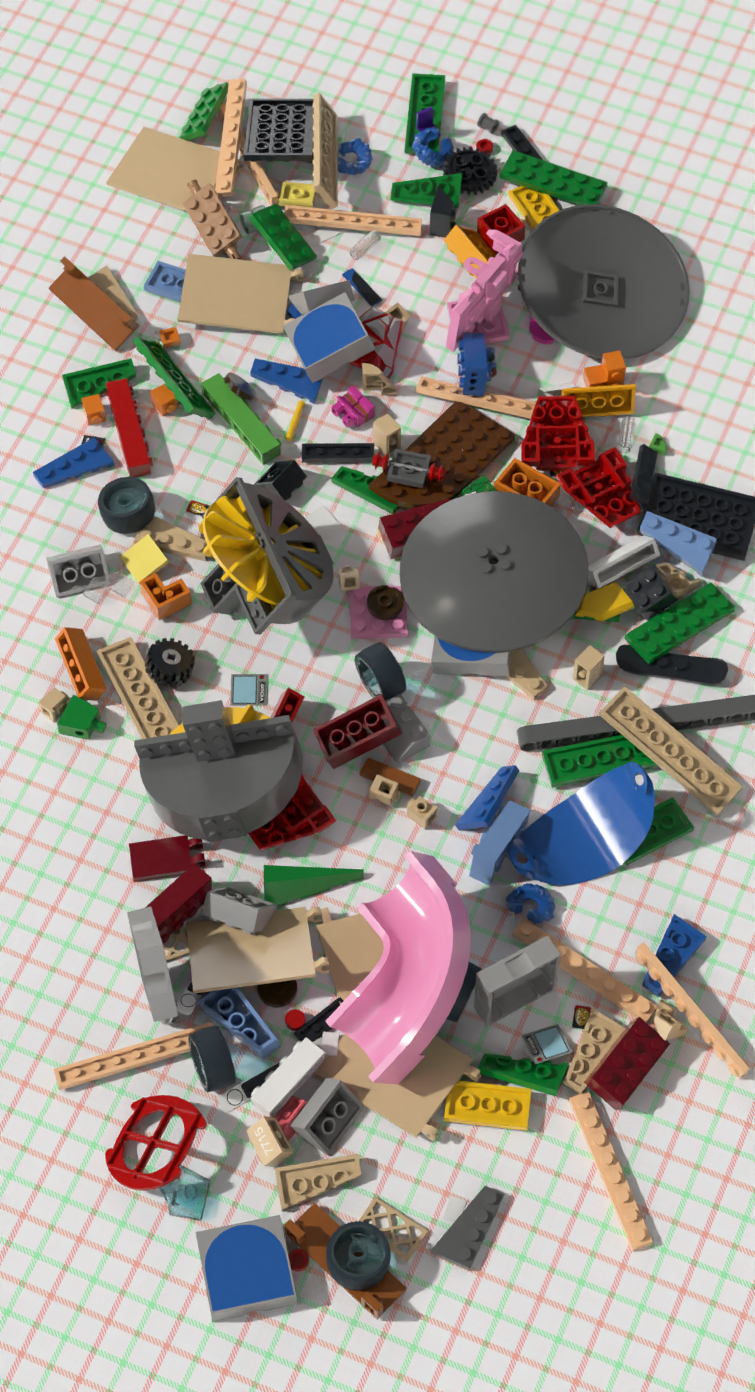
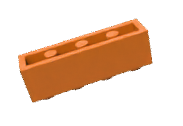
(80, 664)

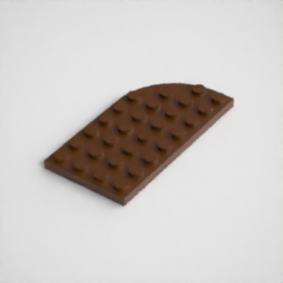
(459, 441)

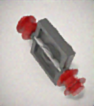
(408, 468)

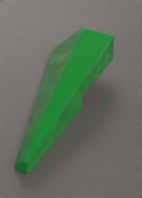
(295, 882)

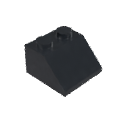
(442, 214)
(282, 478)

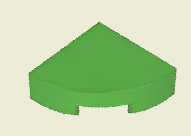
(658, 444)

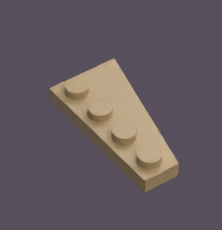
(107, 283)
(173, 539)
(525, 675)
(595, 1042)
(310, 1179)

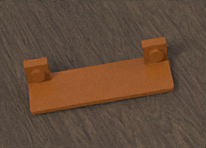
(93, 306)
(312, 1235)

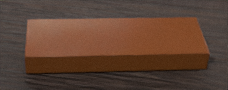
(406, 782)

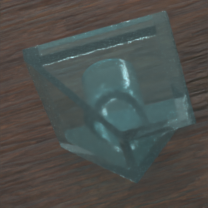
(187, 1195)

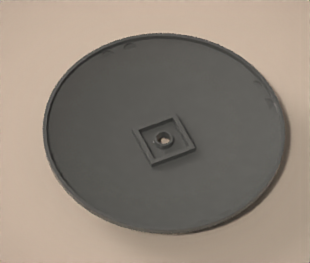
(610, 249)
(499, 604)

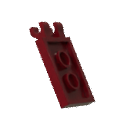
(164, 857)

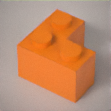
(609, 373)
(165, 599)

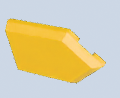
(605, 602)

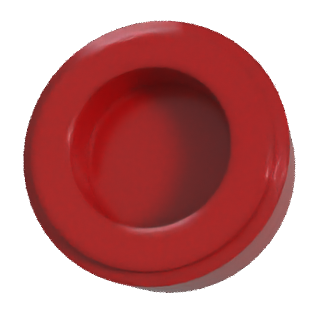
(485, 144)
(294, 1019)
(298, 1260)

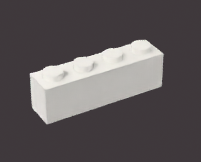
(622, 561)
(288, 1077)

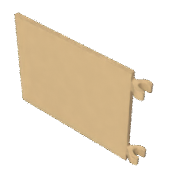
(163, 165)
(236, 293)
(351, 950)
(233, 959)
(416, 1097)

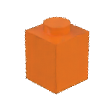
(163, 400)
(93, 409)

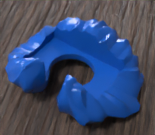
(363, 154)
(426, 154)
(532, 892)

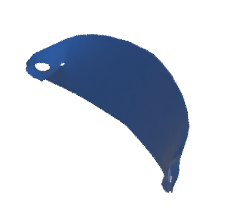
(588, 830)

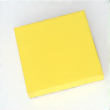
(297, 194)
(144, 558)

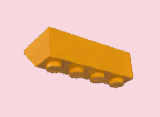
(466, 244)
(604, 399)

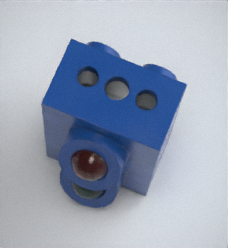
(475, 364)

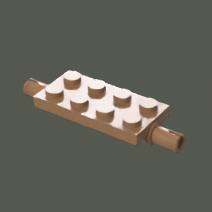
(212, 220)

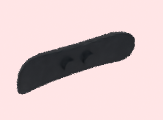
(674, 666)

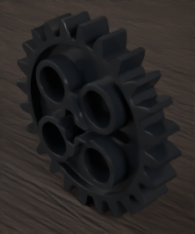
(477, 169)

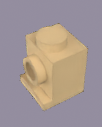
(348, 575)
(53, 704)
(382, 786)
(422, 817)

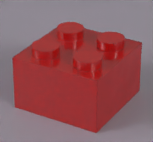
(503, 220)

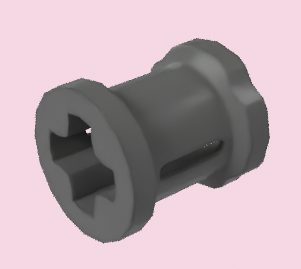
(488, 123)

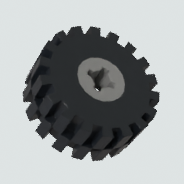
(169, 662)

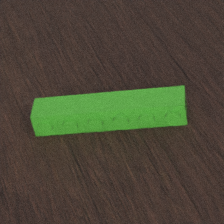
(241, 419)

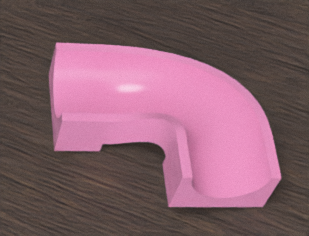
(419, 973)

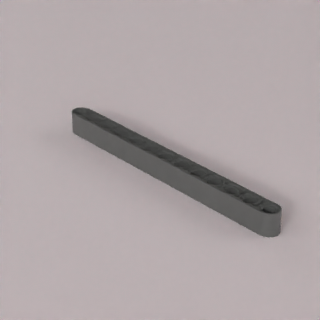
(678, 716)

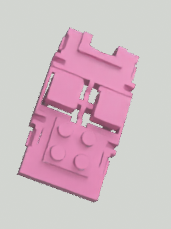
(487, 291)

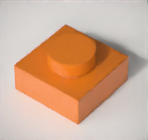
(170, 337)

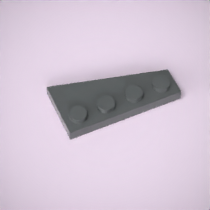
(468, 1232)

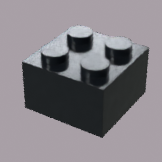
(650, 592)

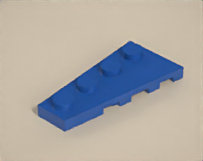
(286, 378)
(80, 460)
(489, 800)
(675, 950)

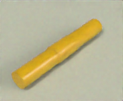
(295, 420)

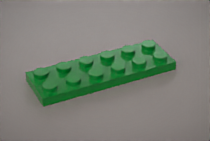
(425, 92)
(552, 179)
(173, 377)
(679, 623)
(591, 760)

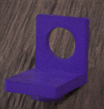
(425, 119)

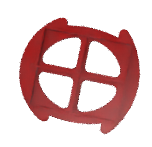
(135, 1178)

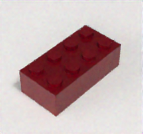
(398, 526)
(357, 731)
(180, 900)
(627, 1063)

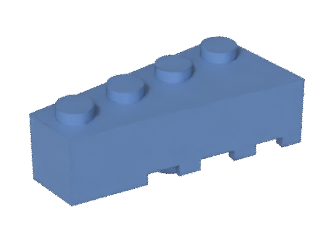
(680, 541)
(495, 843)
(239, 1018)

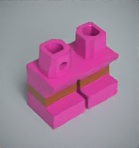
(354, 407)

